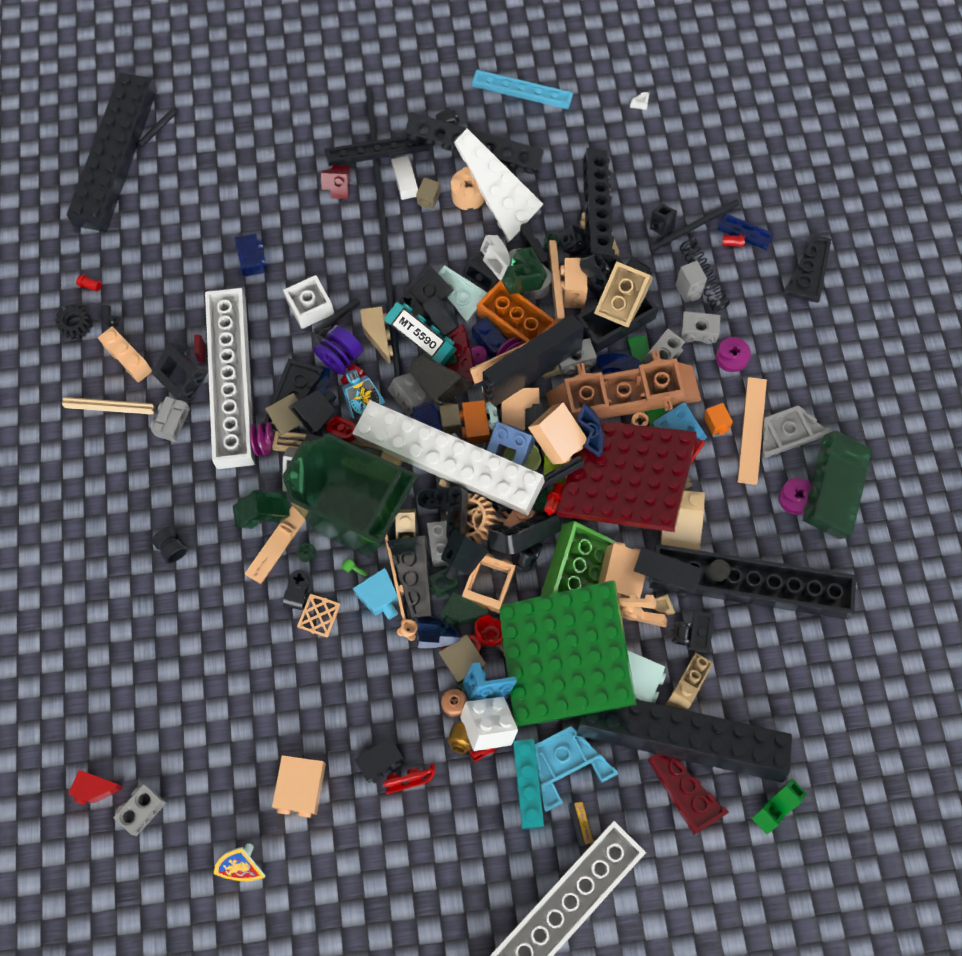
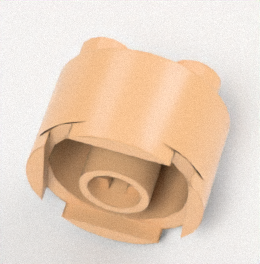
(465, 190)

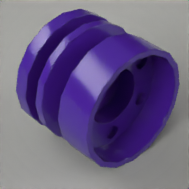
(338, 349)

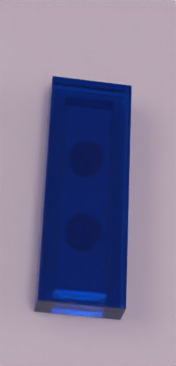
(753, 234)

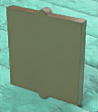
(282, 416)
(460, 657)

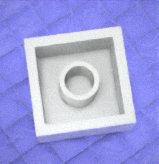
(308, 301)
(488, 723)

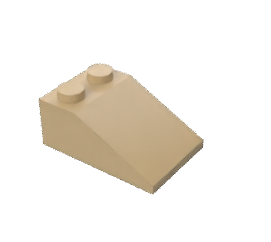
(623, 294)
(689, 523)

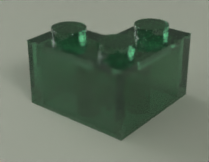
(524, 273)
(260, 508)

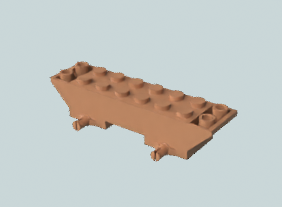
(628, 392)

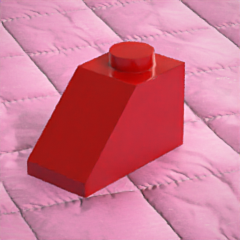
(91, 788)

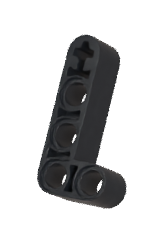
(524, 534)

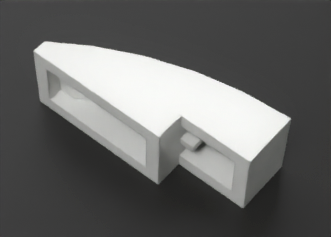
(404, 177)
(496, 255)

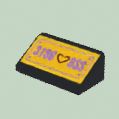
(580, 823)

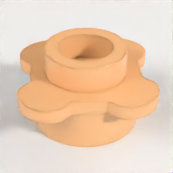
(407, 624)

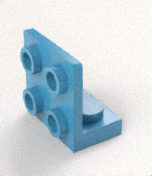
(680, 419)
(478, 688)

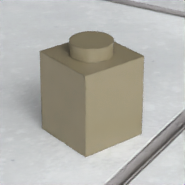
(428, 193)
(450, 418)

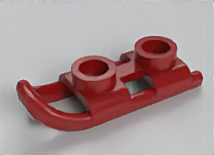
(413, 776)

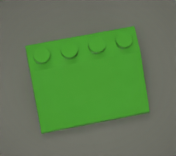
(576, 559)

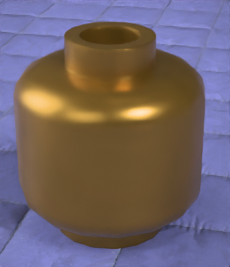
(458, 739)

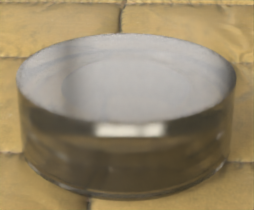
(719, 570)

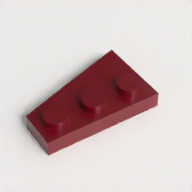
(463, 353)

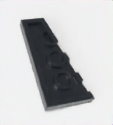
(412, 563)

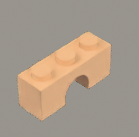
(125, 354)

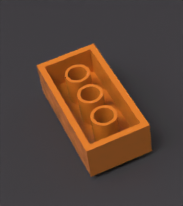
(513, 314)

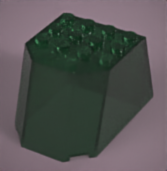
(346, 491)

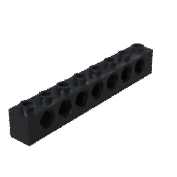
(417, 121)
(597, 204)

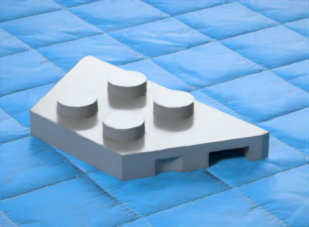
(789, 430)

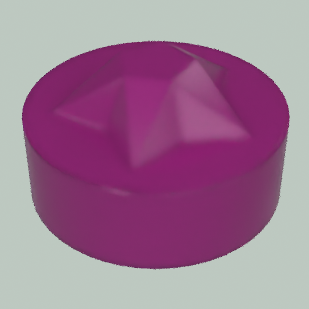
(479, 354)

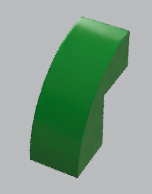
(779, 805)

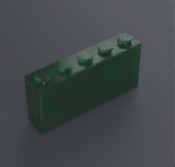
(837, 485)

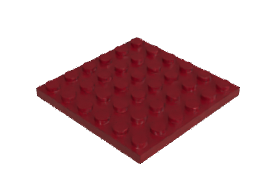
(634, 479)

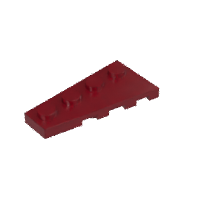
(690, 798)

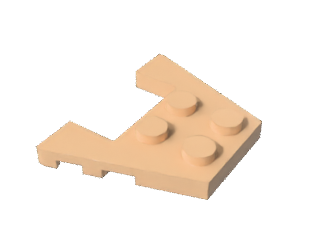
(632, 610)

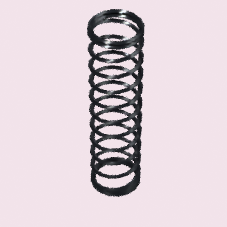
(718, 301)

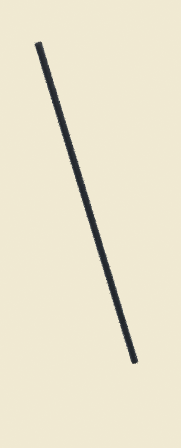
(383, 233)

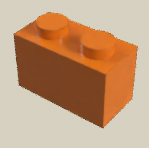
(475, 422)

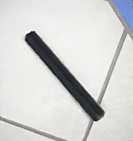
(556, 475)

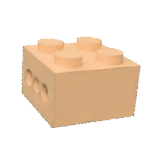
(573, 284)

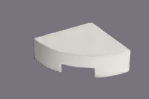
(640, 101)

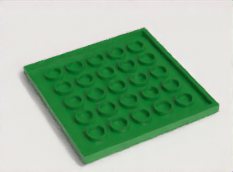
(567, 654)

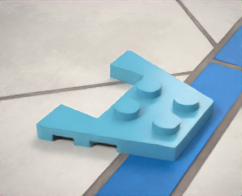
(562, 756)

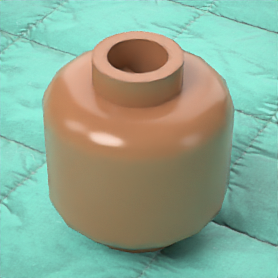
(453, 710)

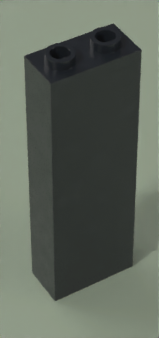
(532, 360)

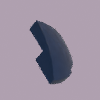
(591, 427)
(434, 634)

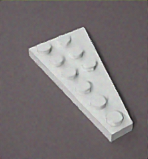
(501, 189)

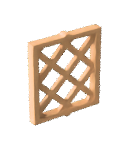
(306, 610)

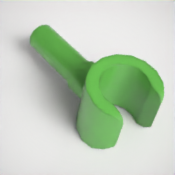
(348, 565)

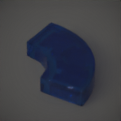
(616, 362)

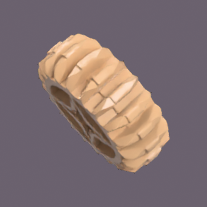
(483, 512)

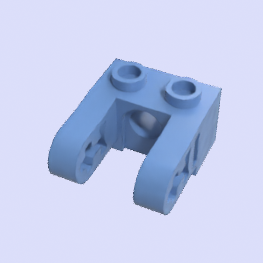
(513, 438)

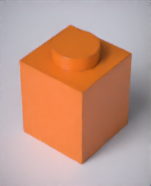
(718, 419)

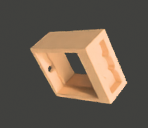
(484, 601)

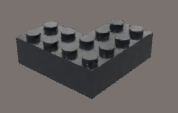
(606, 332)

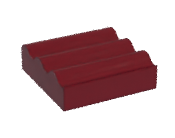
(199, 348)

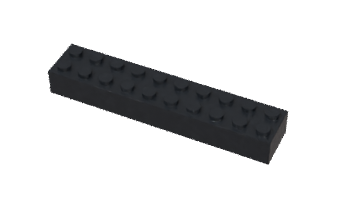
(112, 152)
(767, 583)
(693, 738)

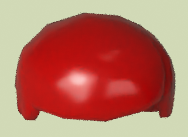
(488, 631)

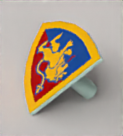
(238, 865)

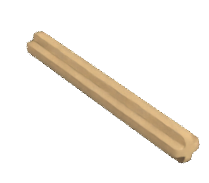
(108, 405)

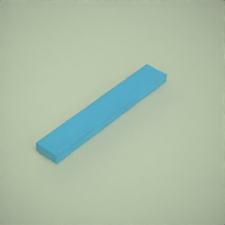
(522, 89)

